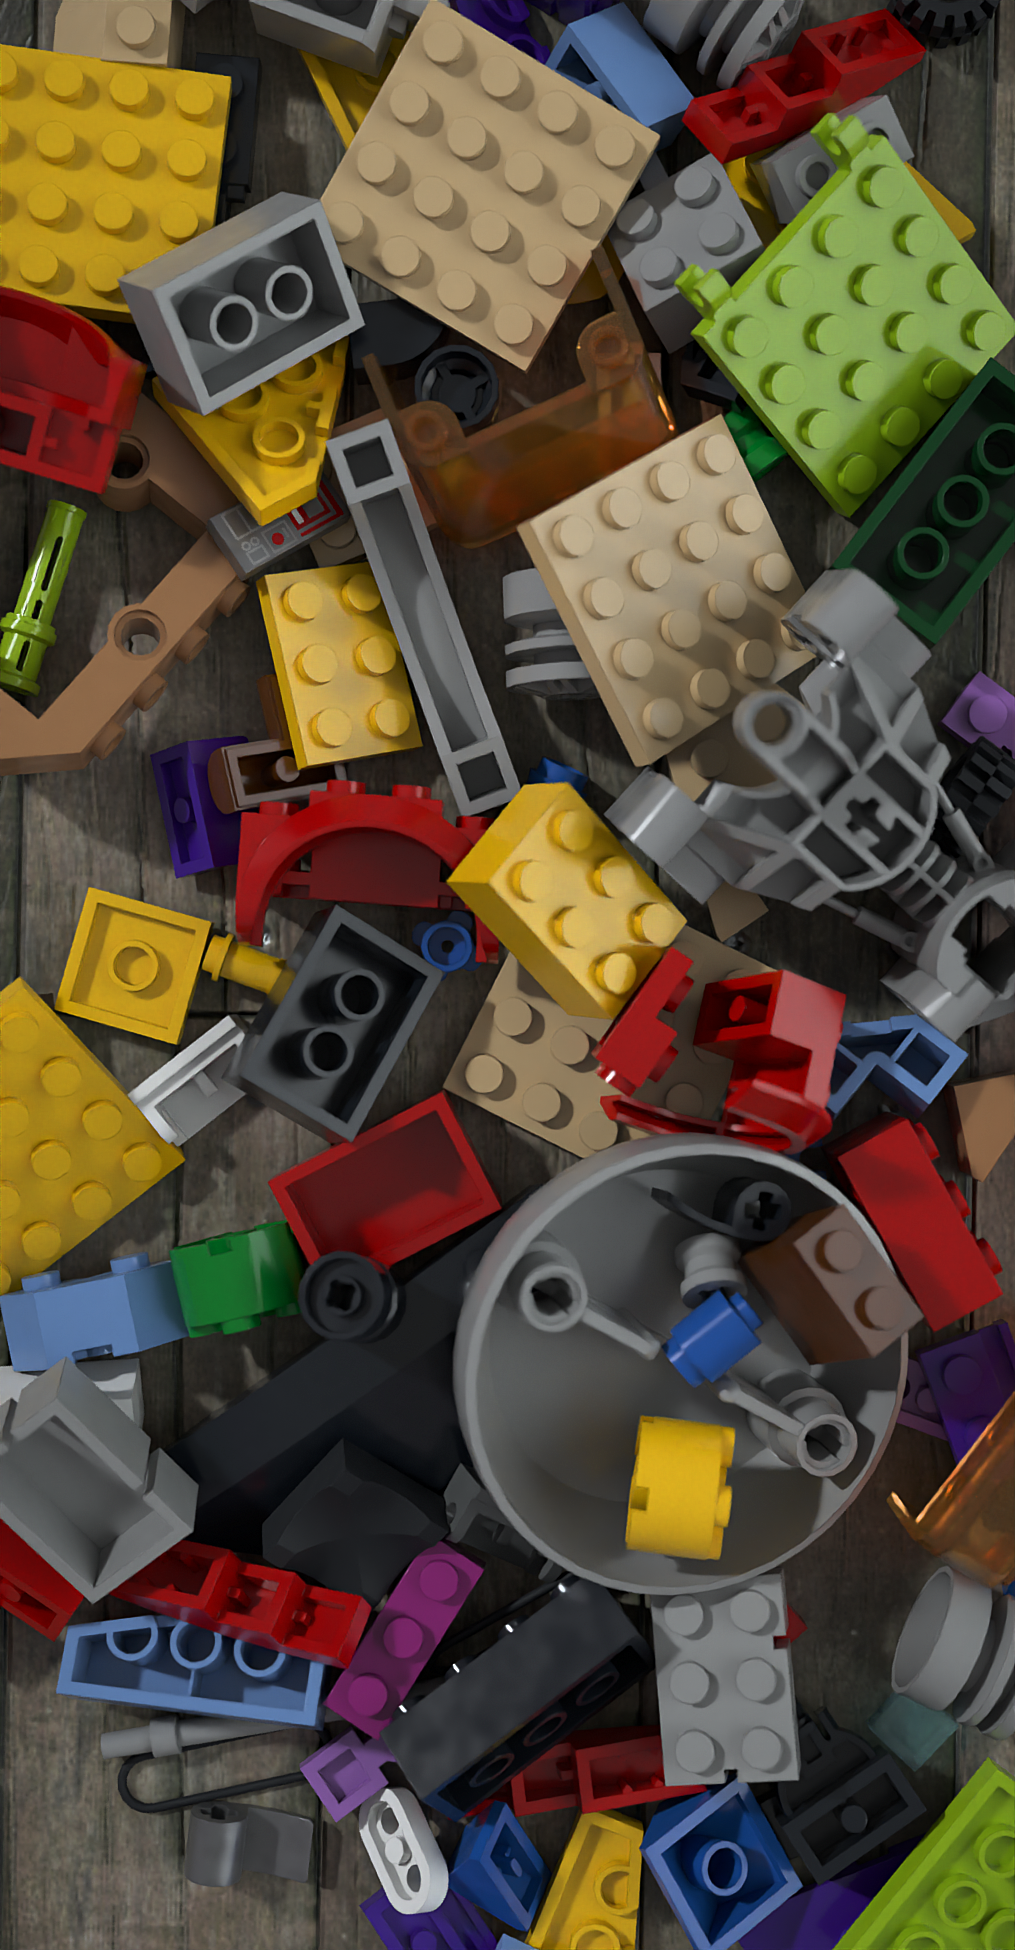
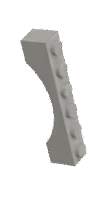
(424, 617)

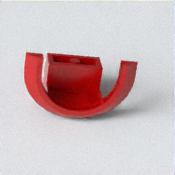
(783, 1053)

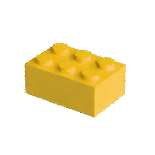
(567, 900)

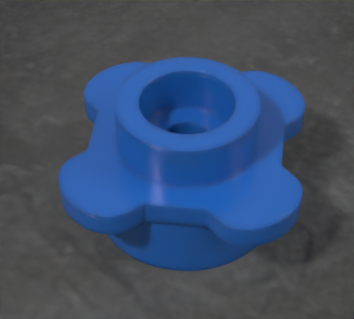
(454, 928)

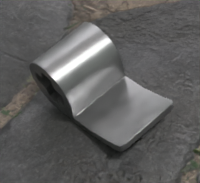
(245, 1837)

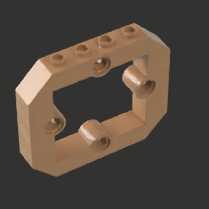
(202, 585)

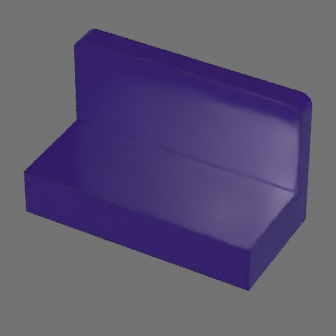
(196, 830)

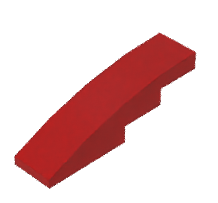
(796, 90)
(249, 1603)
(594, 1772)

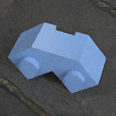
(897, 1056)
(92, 1316)

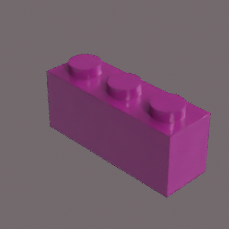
(404, 1636)

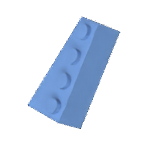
(191, 1671)

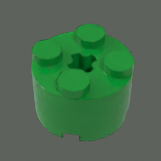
(238, 1278)

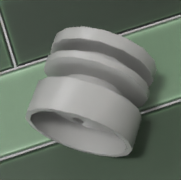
(733, 29)
(557, 665)
(960, 1653)

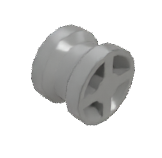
(709, 1266)

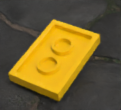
(337, 665)

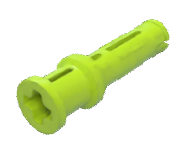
(60, 525)

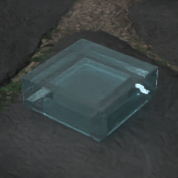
(911, 1729)

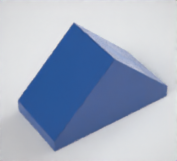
(499, 1867)

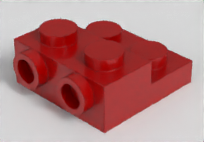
(638, 1042)

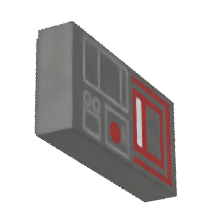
(254, 547)

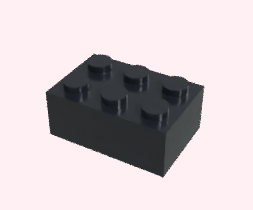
(333, 1025)

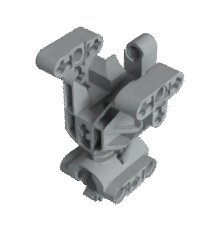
(847, 810)

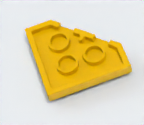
(273, 436)

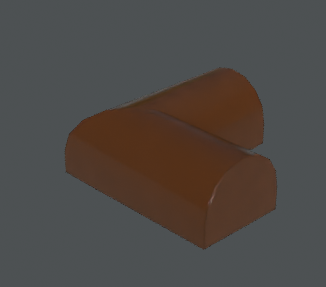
(265, 769)

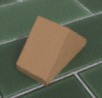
(981, 1120)

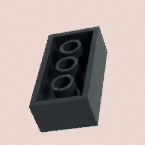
(518, 1697)

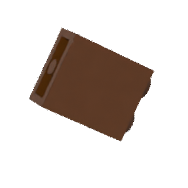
(830, 1287)

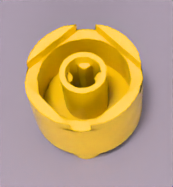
(680, 1488)

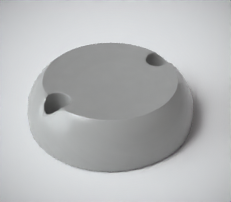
(562, 1374)

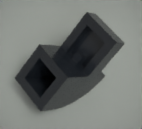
(397, 337)

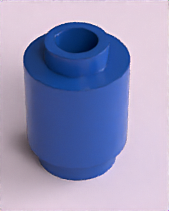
(713, 1338)

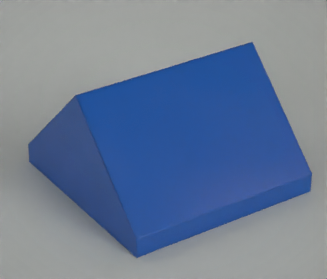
(718, 1863)

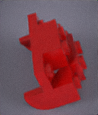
(59, 366)
(361, 854)

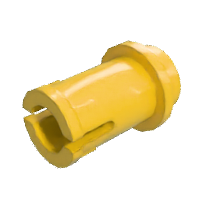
(241, 964)

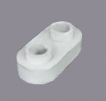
(403, 1850)

